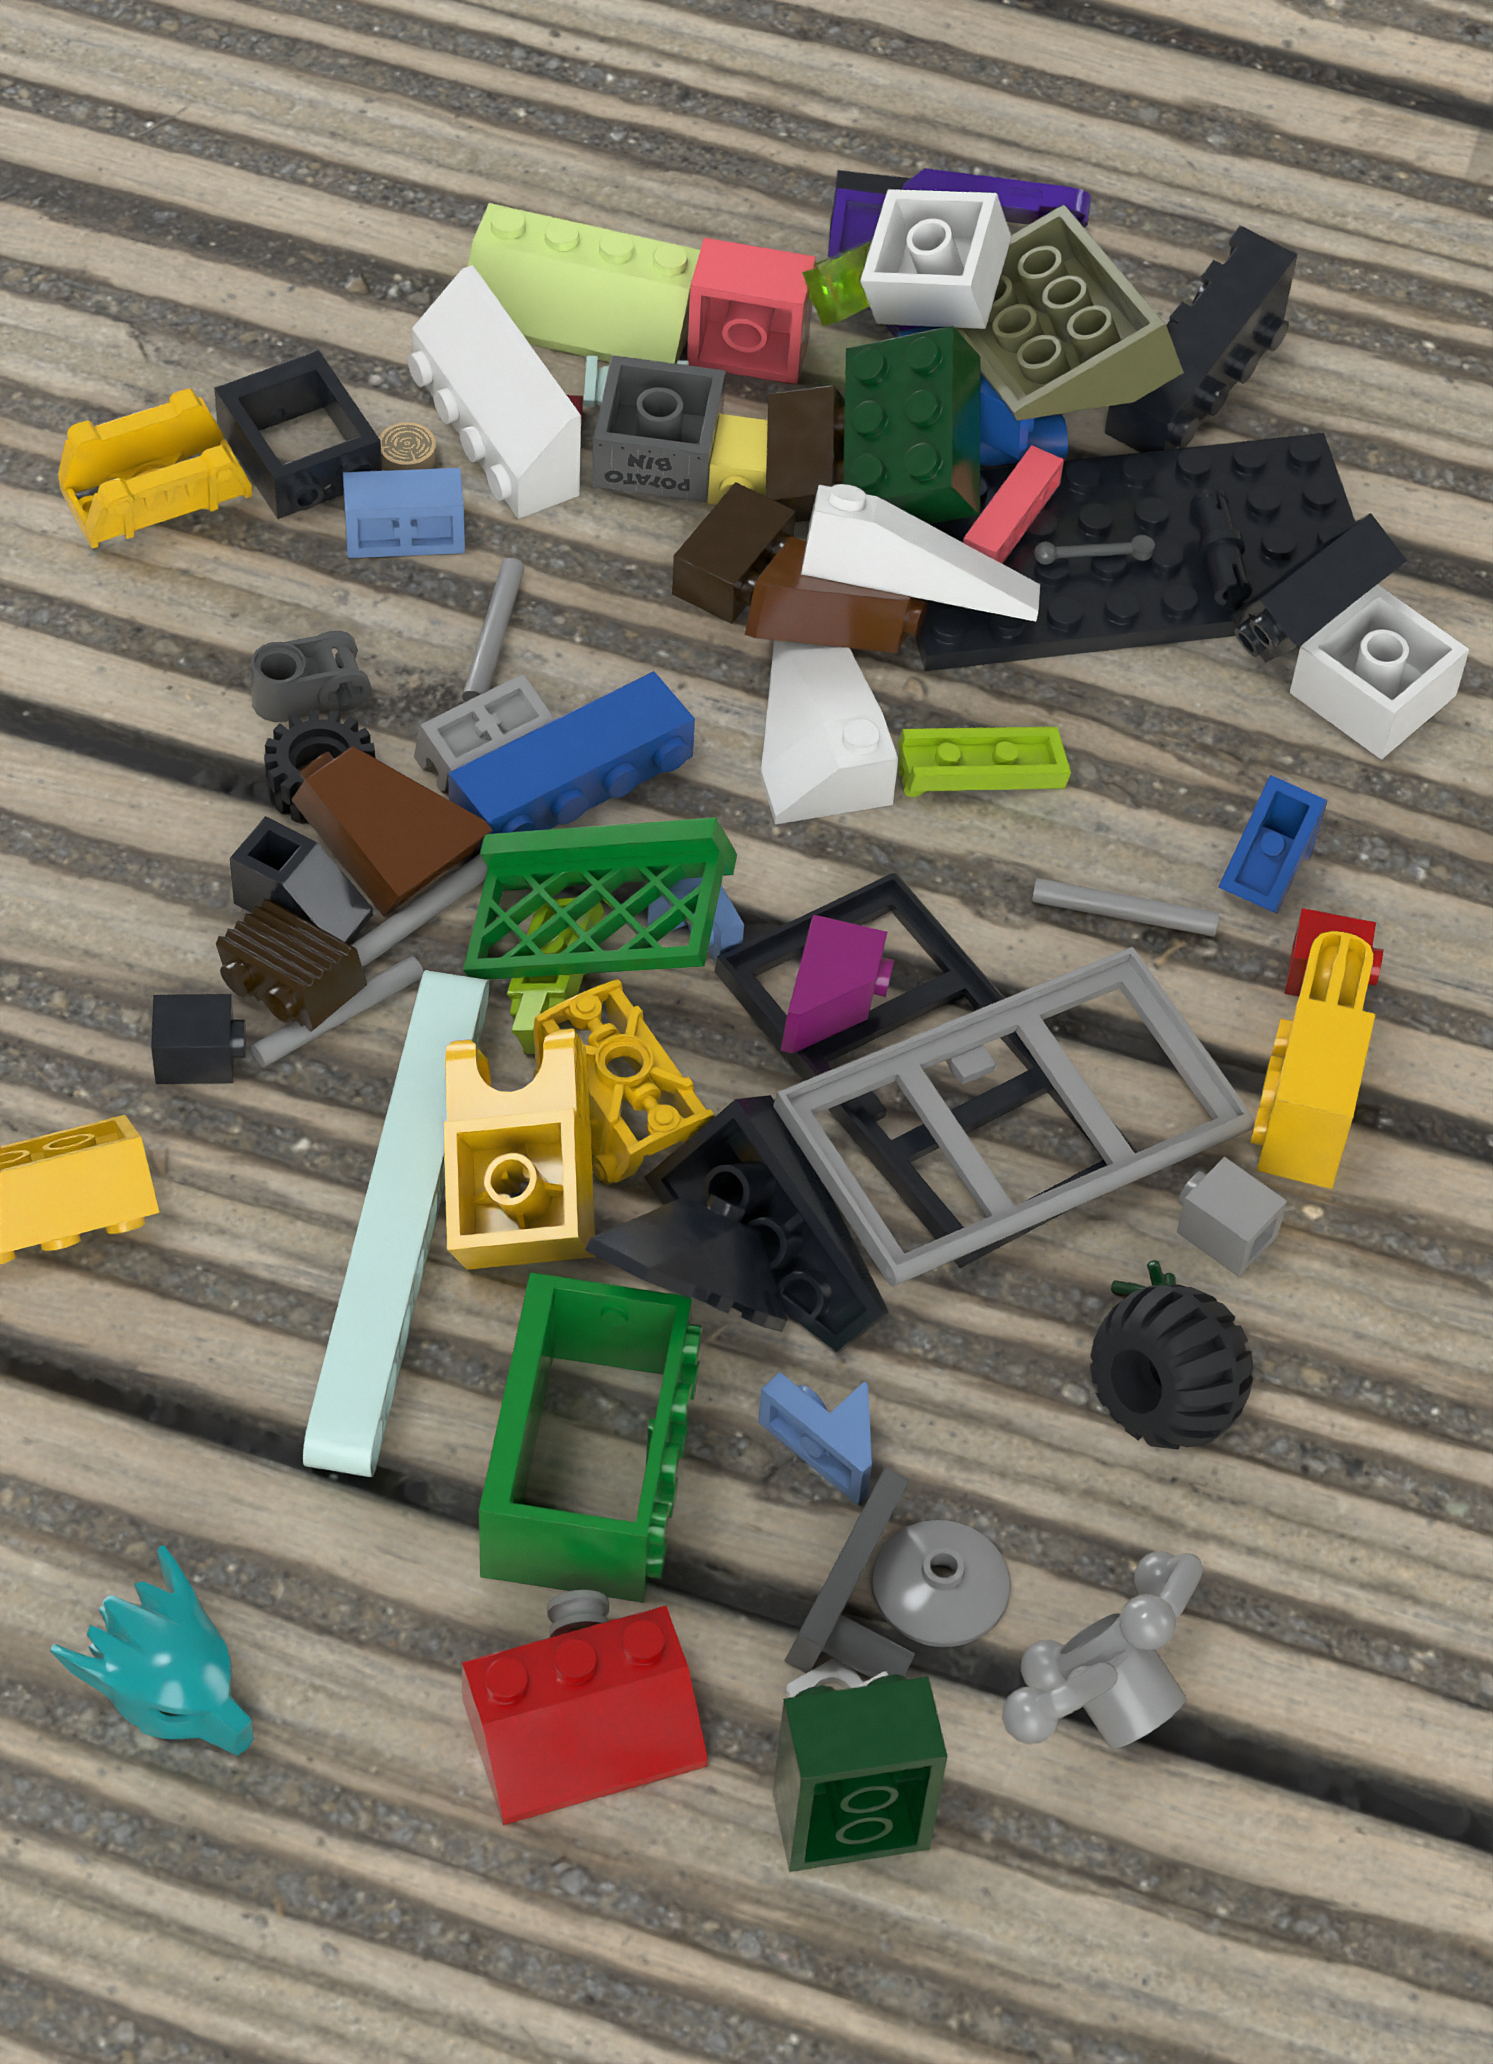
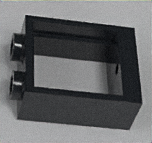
(279, 396)
(1317, 589)

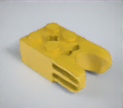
(1317, 1065)
(515, 1138)

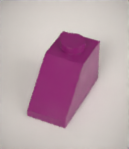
(835, 981)

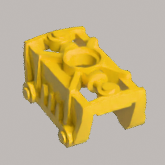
(146, 468)
(657, 1087)

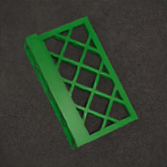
(603, 860)

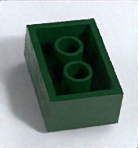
(915, 423)
(858, 1772)

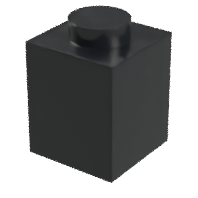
(195, 1039)

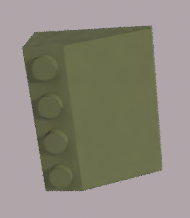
(1069, 326)

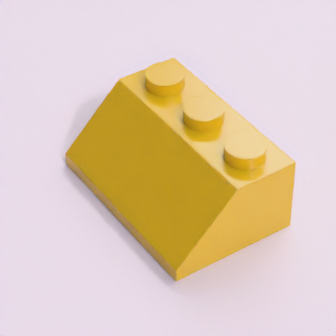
(73, 1185)

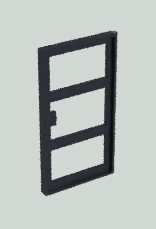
(860, 1115)

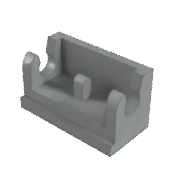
(480, 727)

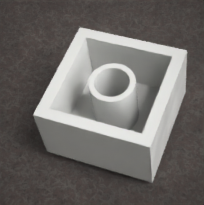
(936, 258)
(1378, 671)

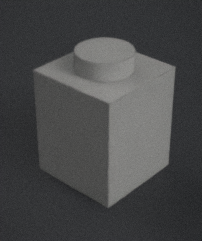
(1230, 1215)

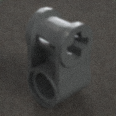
(306, 676)

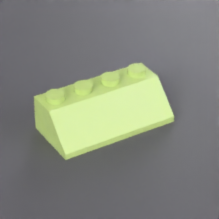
(586, 285)

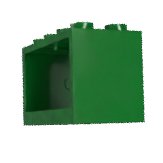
(603, 1328)

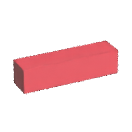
(1016, 504)

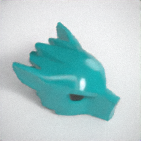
(164, 1660)

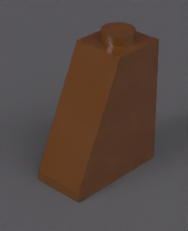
(828, 611)
(385, 825)

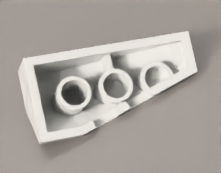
(885, 549)
(823, 736)

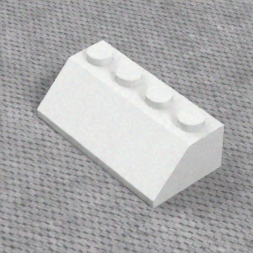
(498, 396)

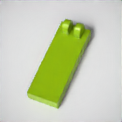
(981, 759)

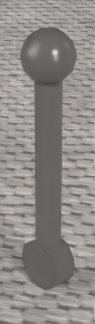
(1140, 548)

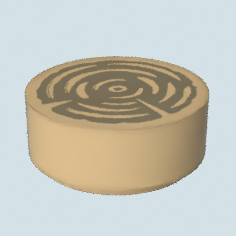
(407, 447)

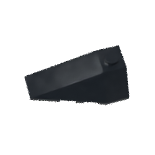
(758, 1166)
(700, 1255)

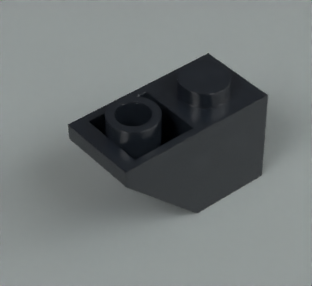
(299, 877)

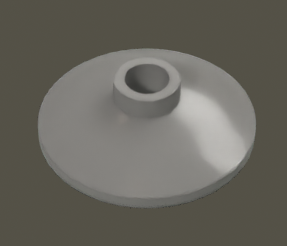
(938, 1608)

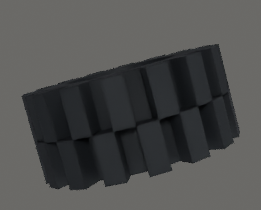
(304, 744)

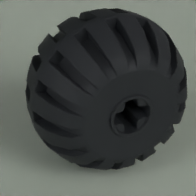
(1172, 1366)

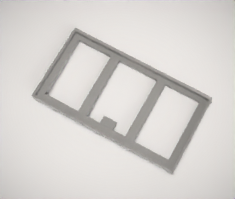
(962, 1048)

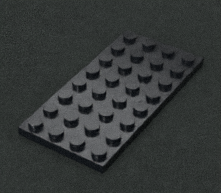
(1280, 499)

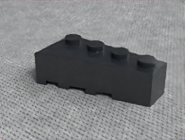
(1216, 341)

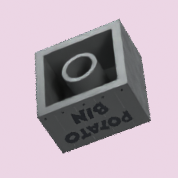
(657, 428)

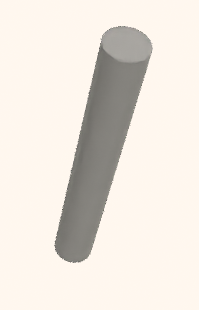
(494, 629)
(1125, 907)
(421, 910)
(377, 989)

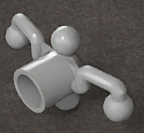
(1110, 1663)

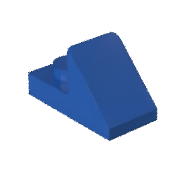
(1274, 844)

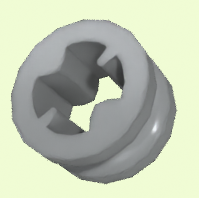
(576, 1611)

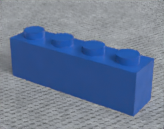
(578, 759)

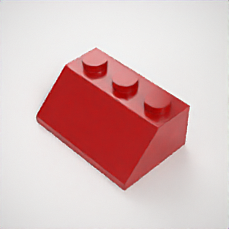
(584, 1714)

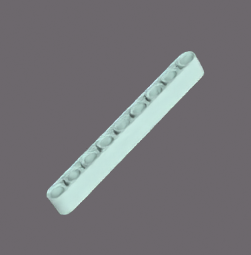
(392, 1236)

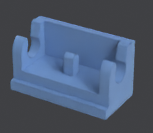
(404, 512)

